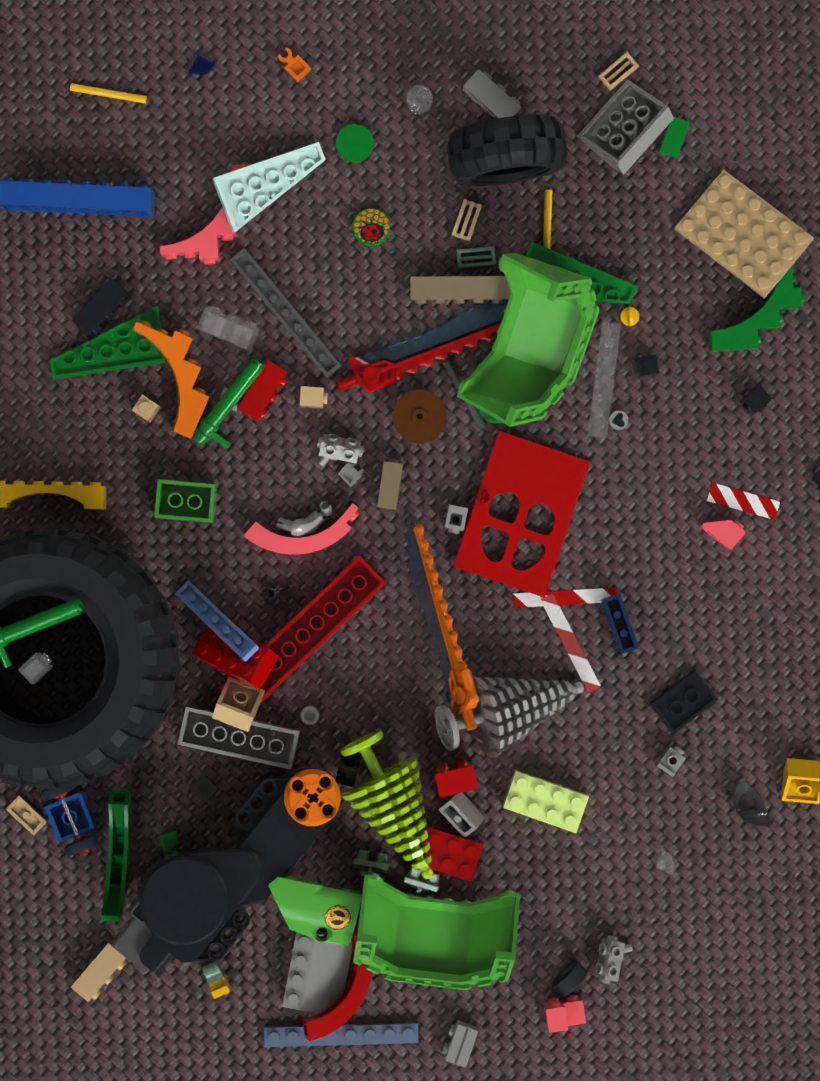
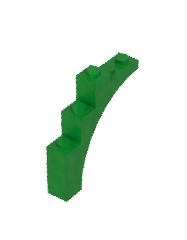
(746, 335)
(118, 855)

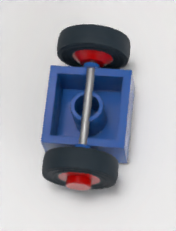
(71, 818)

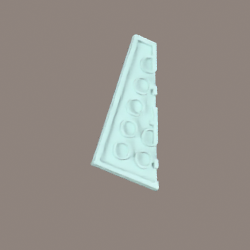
(255, 187)

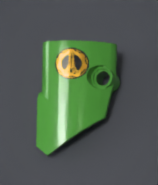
(312, 906)

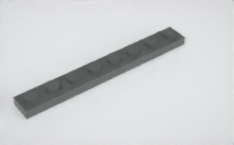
(285, 313)

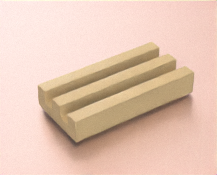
(606, 81)
(471, 204)

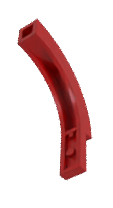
(345, 1006)

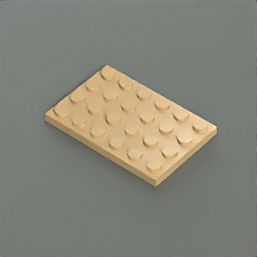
(744, 233)

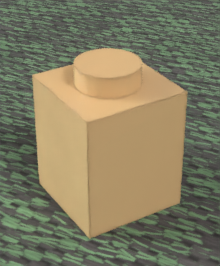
(313, 397)
(146, 408)

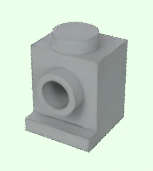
(461, 513)
(664, 763)

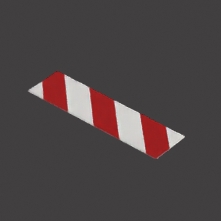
(743, 501)

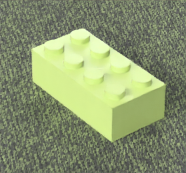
(545, 801)

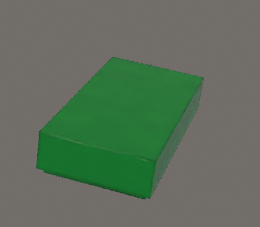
(674, 137)

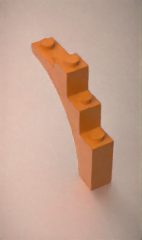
(174, 348)

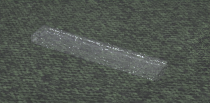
(604, 379)

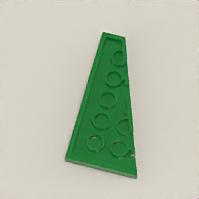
(606, 286)
(111, 350)

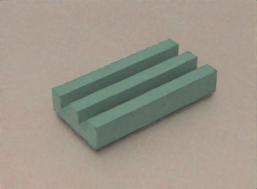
(480, 257)

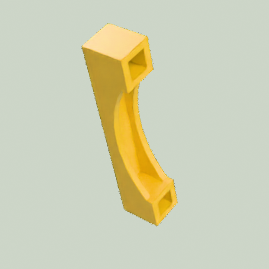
(91, 496)

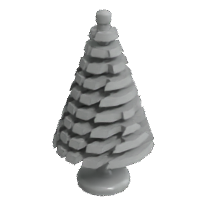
(506, 711)

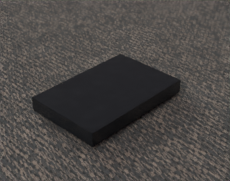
(683, 702)

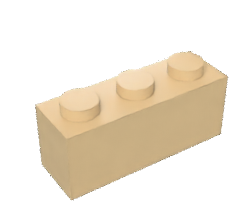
(99, 972)

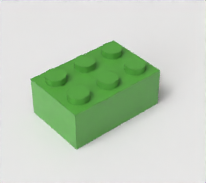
(185, 501)

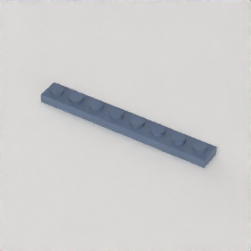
(345, 1035)

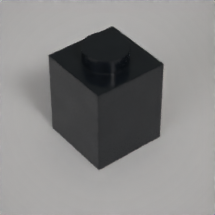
(647, 366)
(755, 400)

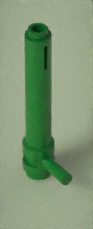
(211, 422)
(36, 623)

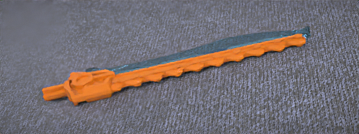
(457, 678)

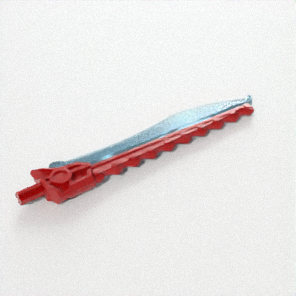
(383, 373)

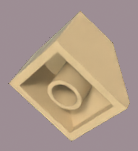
(238, 704)

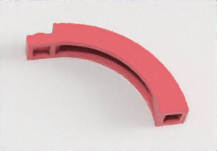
(296, 546)

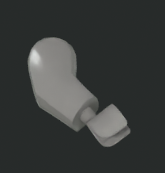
(305, 526)

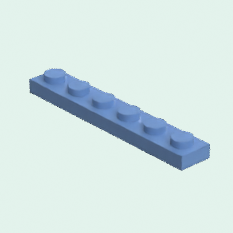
(217, 621)

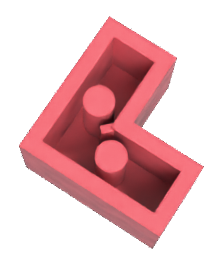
(564, 1013)

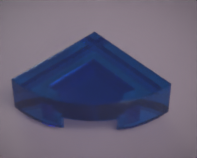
(201, 66)

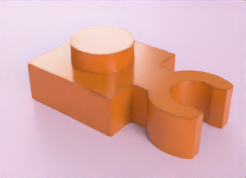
(295, 66)

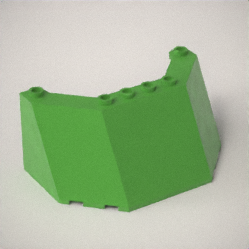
(536, 344)
(436, 938)

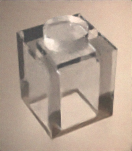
(36, 667)

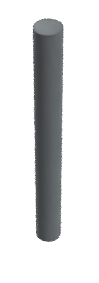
(456, 381)

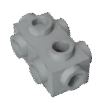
(338, 448)
(610, 959)

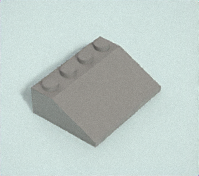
(626, 126)
(316, 973)

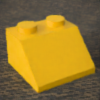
(801, 781)

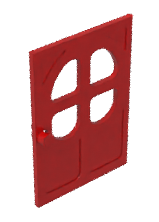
(535, 477)

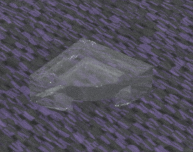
(665, 862)

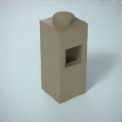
(390, 484)

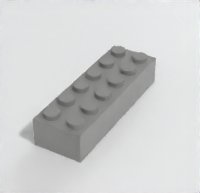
(262, 744)

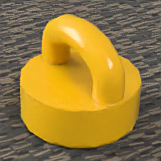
(629, 316)

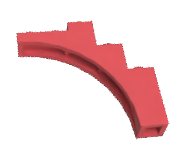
(206, 241)

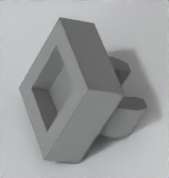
(350, 474)

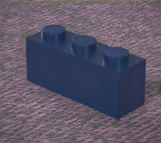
(619, 624)

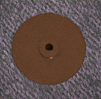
(419, 416)

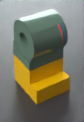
(216, 978)

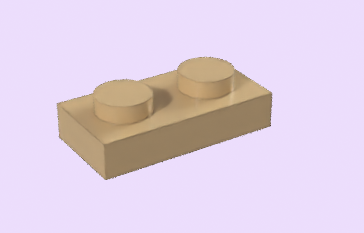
(26, 815)

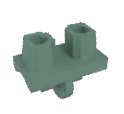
(362, 863)
(417, 881)

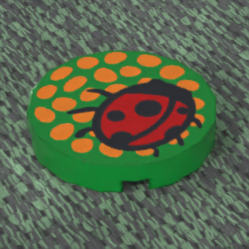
(371, 227)

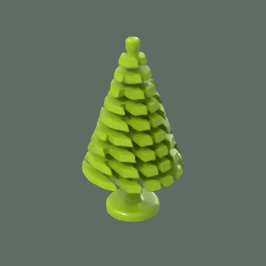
(393, 801)

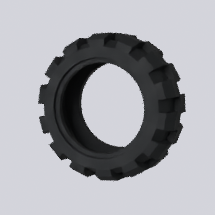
(507, 150)

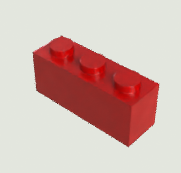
(263, 391)

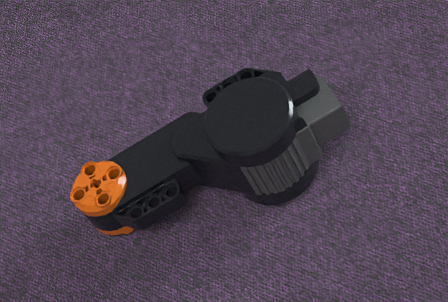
(197, 893)

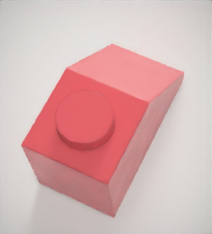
(725, 532)

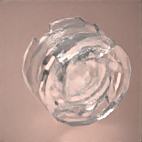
(419, 99)

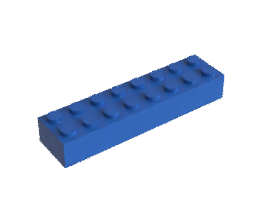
(77, 198)

